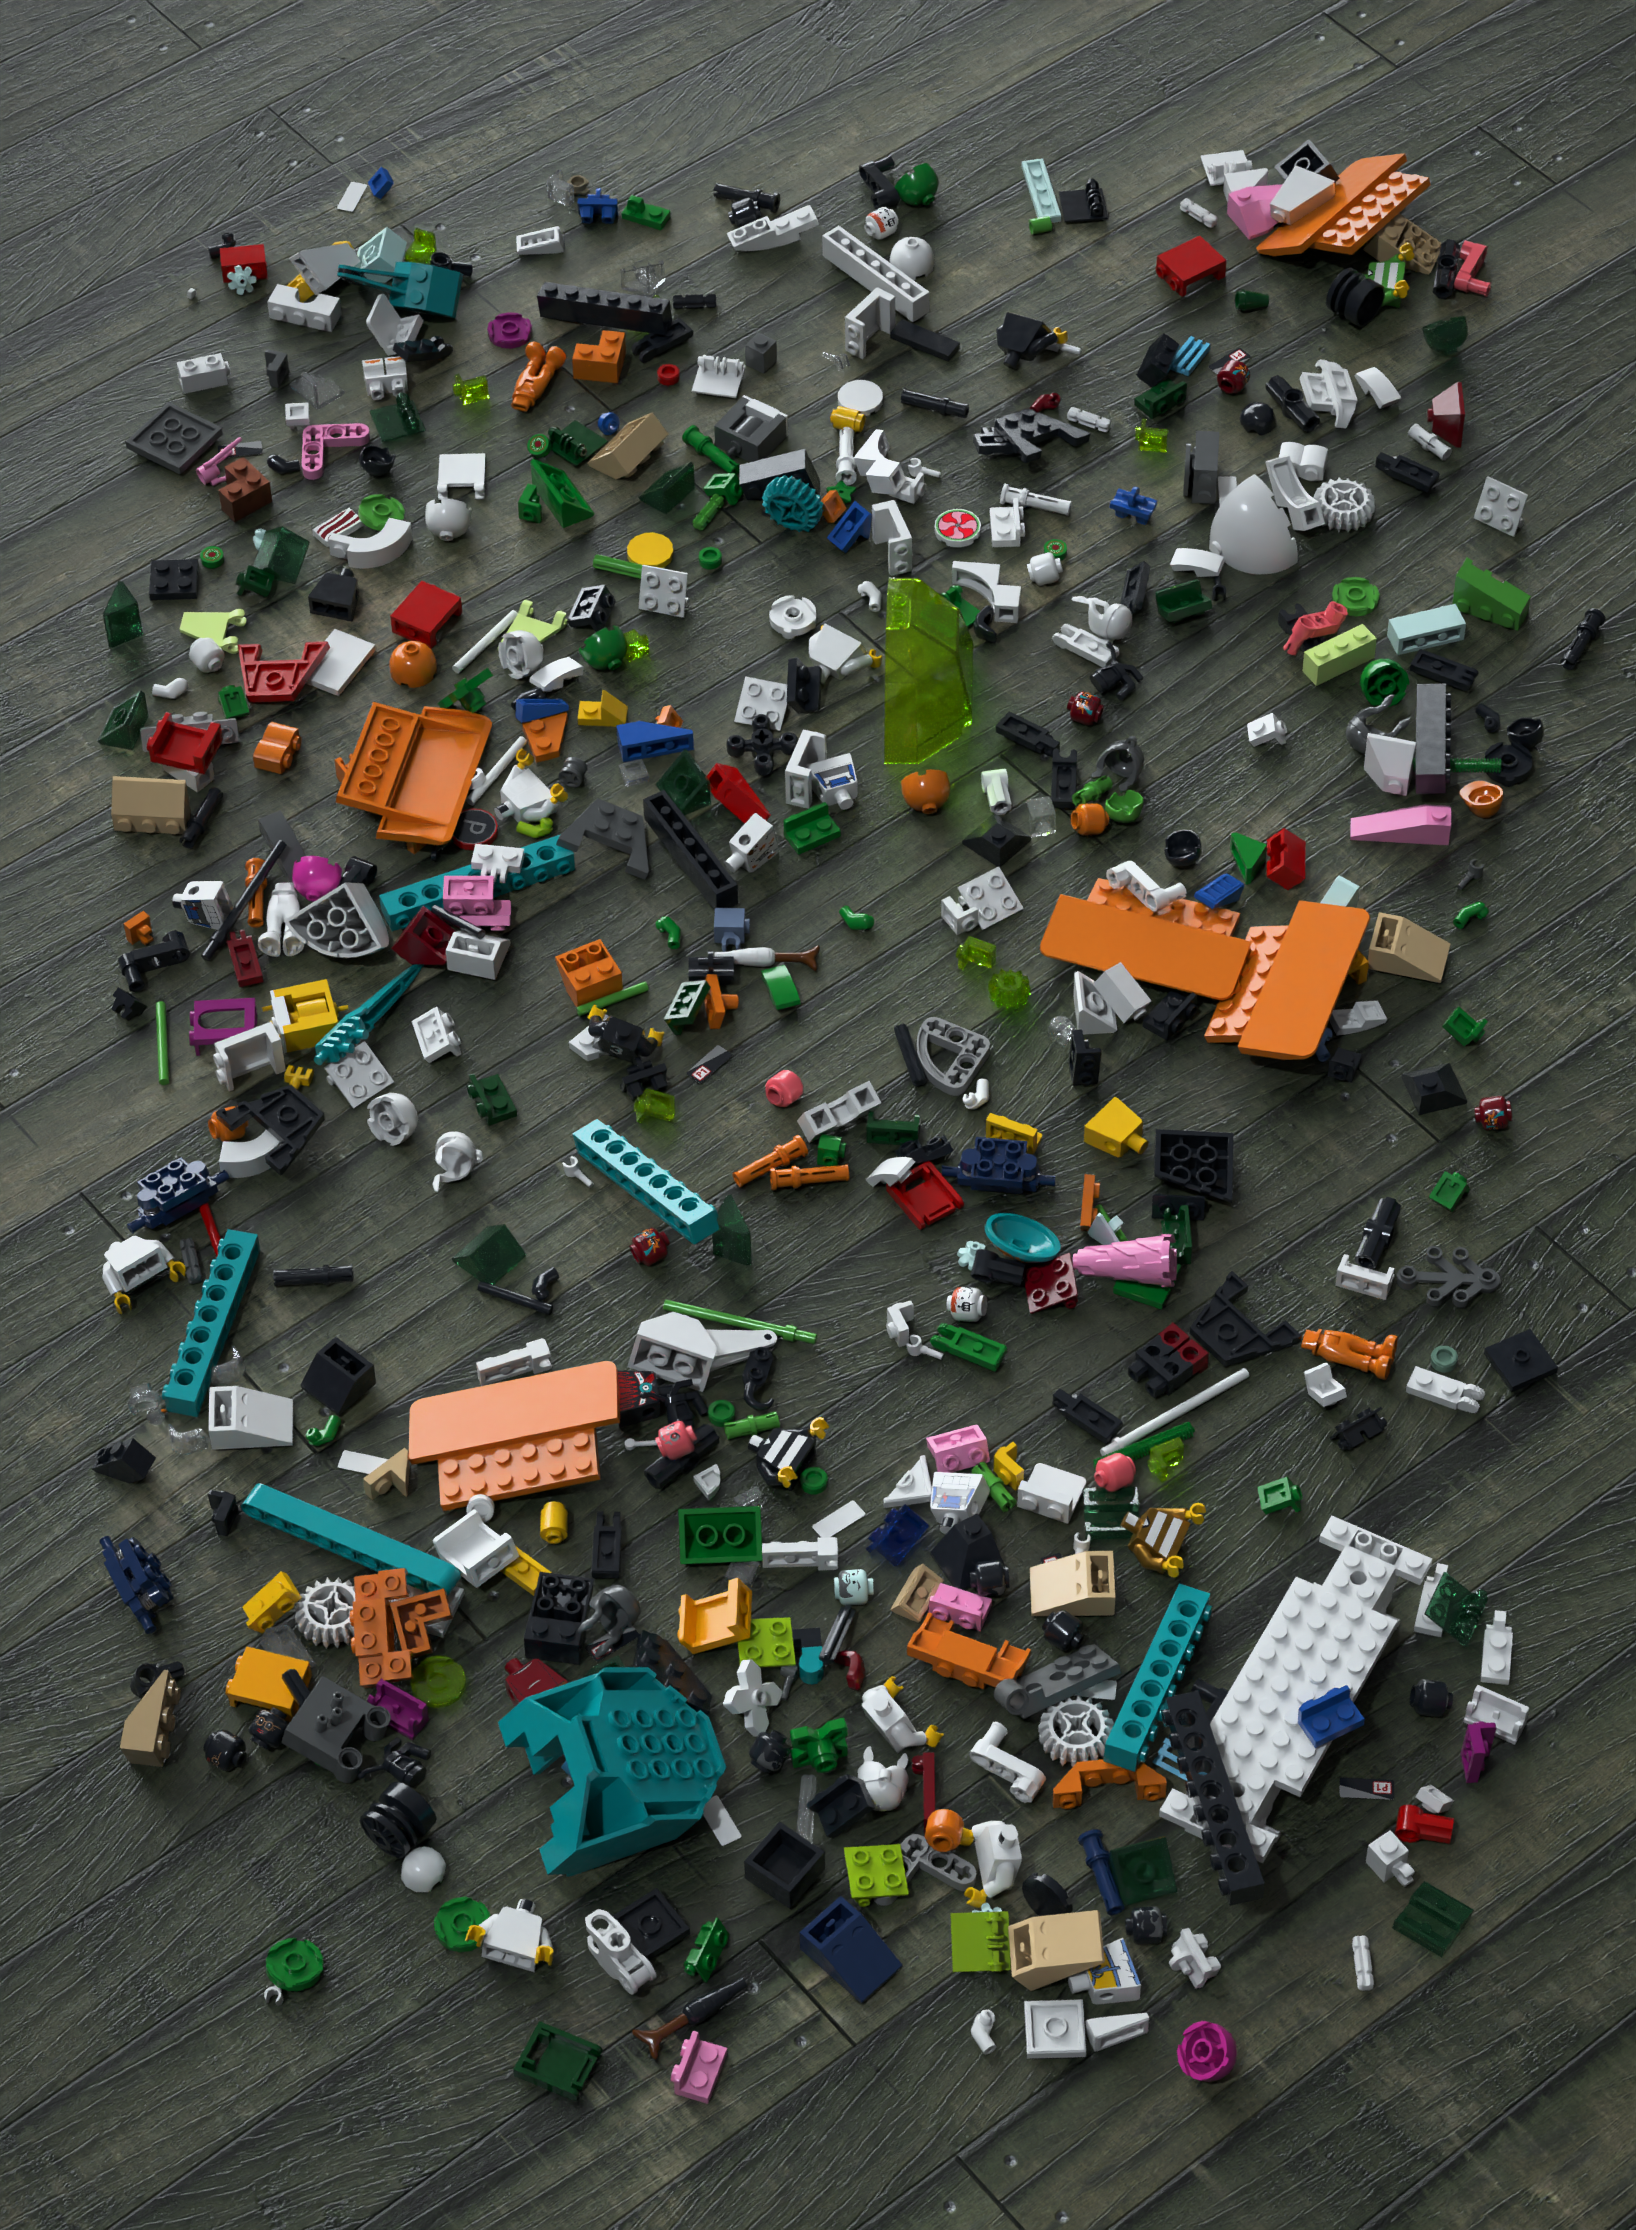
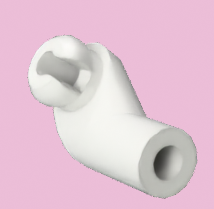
(874, 594)
(172, 690)
(980, 1097)
(981, 2029)

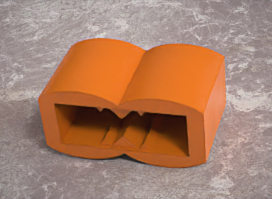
(276, 748)

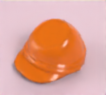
(1482, 798)

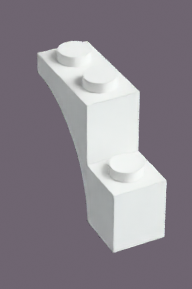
(882, 474)
(1289, 493)
(985, 580)

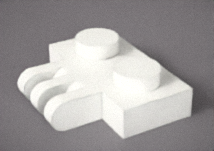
(497, 860)

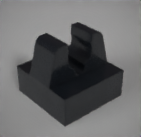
(129, 1002)

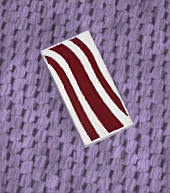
(342, 524)

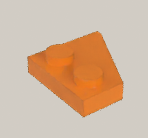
(546, 736)
(1090, 1191)

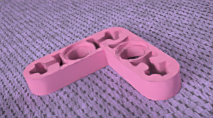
(323, 439)

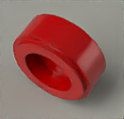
(668, 374)

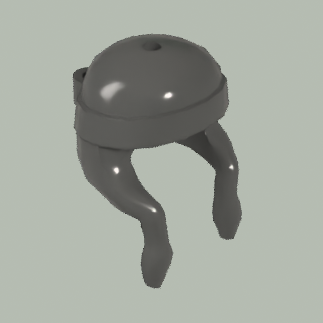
(1357, 730)
(1120, 762)
(616, 1610)

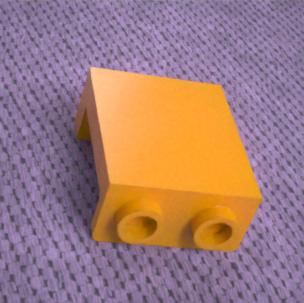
(716, 1618)
(261, 1683)

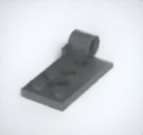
(1056, 1681)

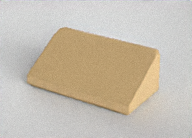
(916, 1593)

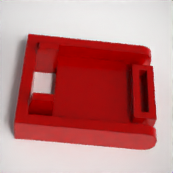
(928, 1200)

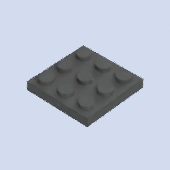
(174, 438)

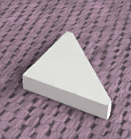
(912, 1488)

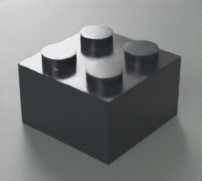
(784, 1865)

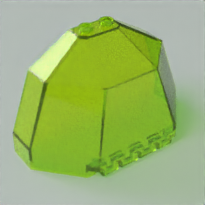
(924, 672)

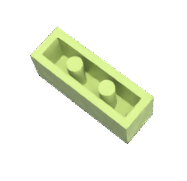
(1339, 654)

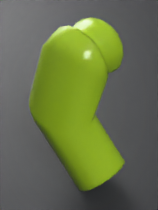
(544, 828)

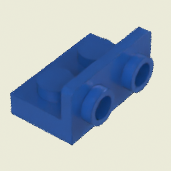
(1329, 1716)

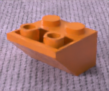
(589, 973)

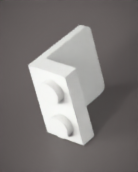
(389, 327)
(1051, 1492)

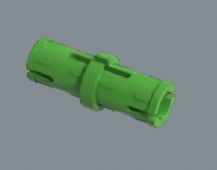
(1092, 790)
(751, 1425)
(996, 1485)

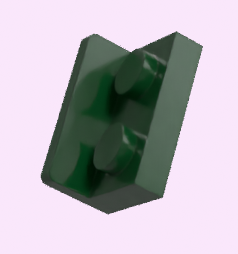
(1161, 398)
(686, 1005)
(491, 1099)

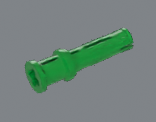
(704, 446)

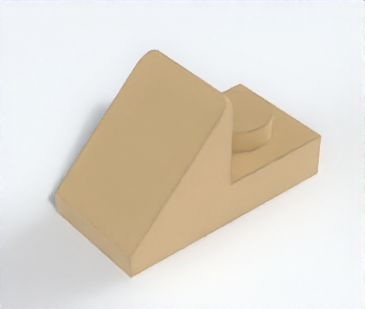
(392, 1472)

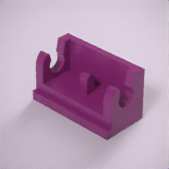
(406, 1711)

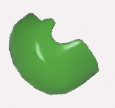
(1125, 807)

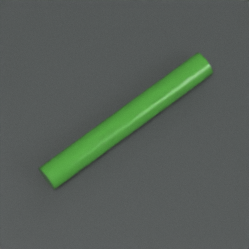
(613, 998)

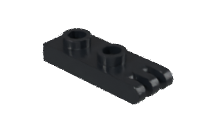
(1135, 586)
(1443, 670)

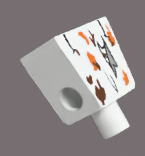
(752, 845)

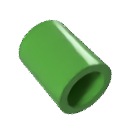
(1040, 225)

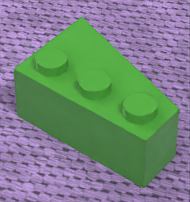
(1488, 598)

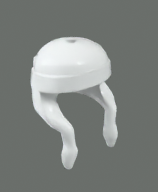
(1112, 624)
(455, 1155)
(884, 1784)

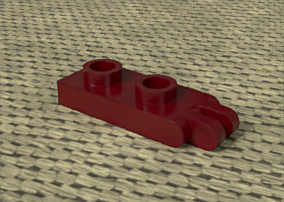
(244, 959)

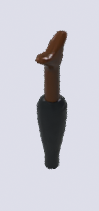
(693, 2013)

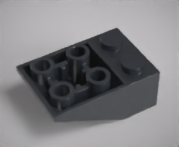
(555, 1617)

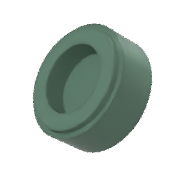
(1444, 1359)

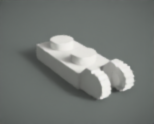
(1084, 645)
(1444, 1390)

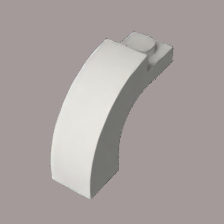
(375, 550)
(248, 1157)

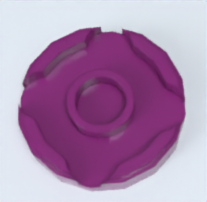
(509, 330)

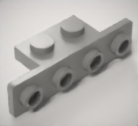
(198, 720)

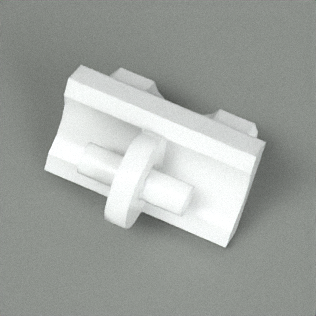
(1190, 1958)

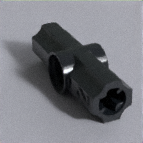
(1446, 269)
(1292, 403)
(1378, 1233)
(665, 1469)

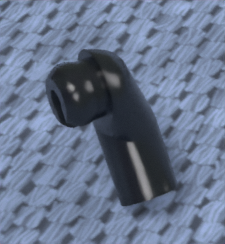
(1492, 718)
(540, 1283)

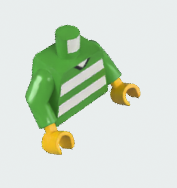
(1391, 275)

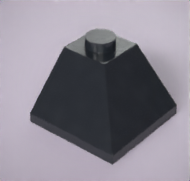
(996, 840)
(1434, 1088)
(964, 1547)

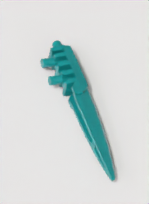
(361, 1021)

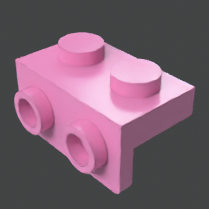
(496, 921)

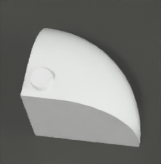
(1253, 531)
(341, 923)

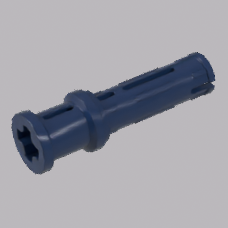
(1098, 1860)

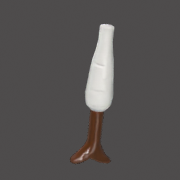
(767, 957)

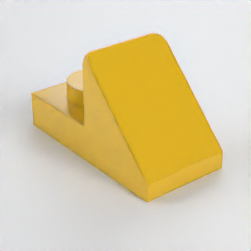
(604, 713)

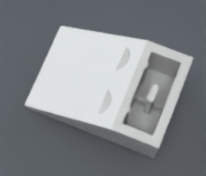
(248, 1418)

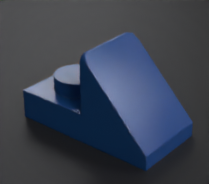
(853, 523)

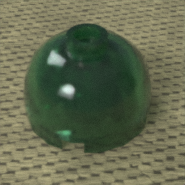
(1446, 334)

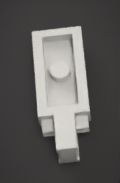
(1423, 1623)
(1497, 1651)

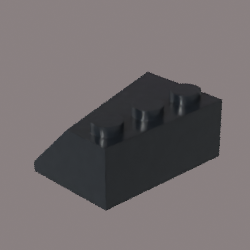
(1196, 1160)

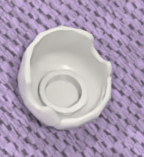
(422, 1869)

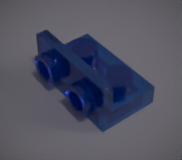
(898, 1534)

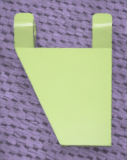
(213, 626)
(538, 628)

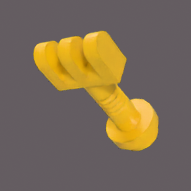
(298, 1078)

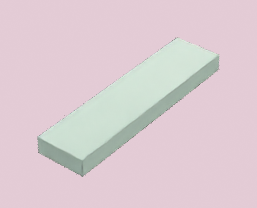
(1041, 189)

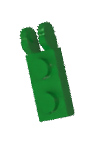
(969, 1346)

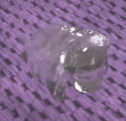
(1060, 1030)

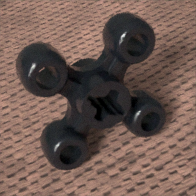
(761, 744)

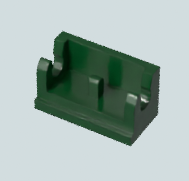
(891, 1131)
(1180, 1227)

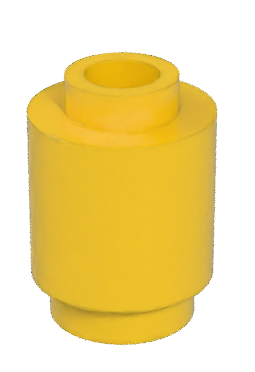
(847, 417)
(553, 1522)

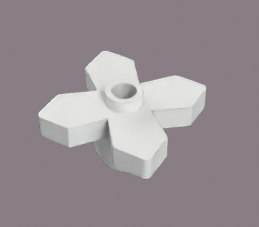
(752, 1697)

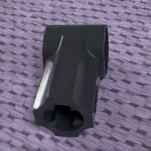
(359, 871)
(990, 1267)

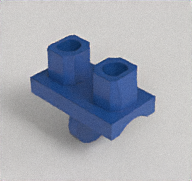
(598, 205)
(1133, 504)

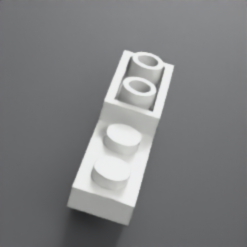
(770, 234)

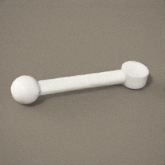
(630, 1443)

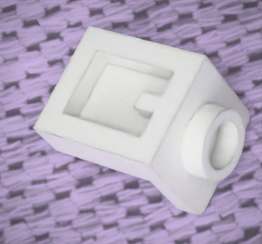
(958, 918)

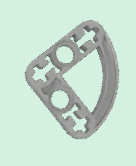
(964, 1048)

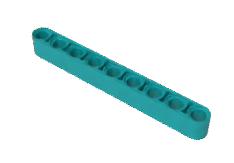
(348, 1539)

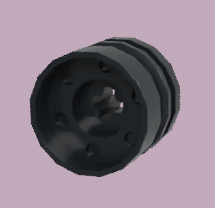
(1355, 297)
(398, 1819)

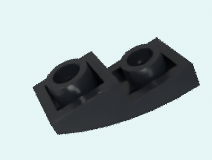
(935, 1148)

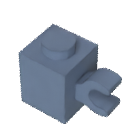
(730, 927)

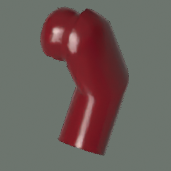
(1045, 402)

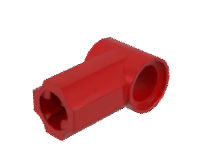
(1415, 1825)

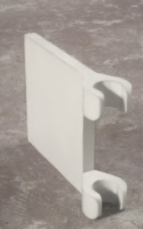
(461, 471)

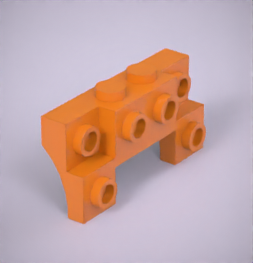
(374, 1628)
(964, 1657)

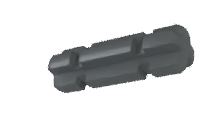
(190, 1261)

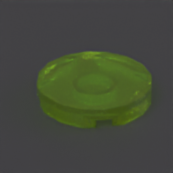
(438, 1681)

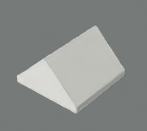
(1091, 1009)

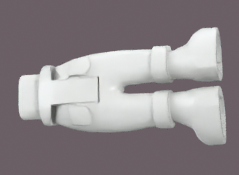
(280, 907)

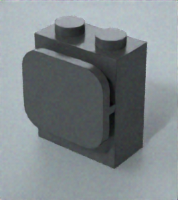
(1202, 467)

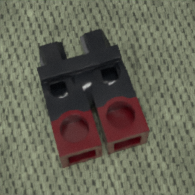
(1168, 1361)

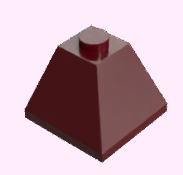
(1448, 415)
(424, 939)

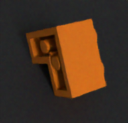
(600, 362)
(413, 1617)

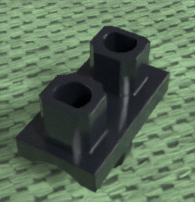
(722, 966)
(641, 1075)

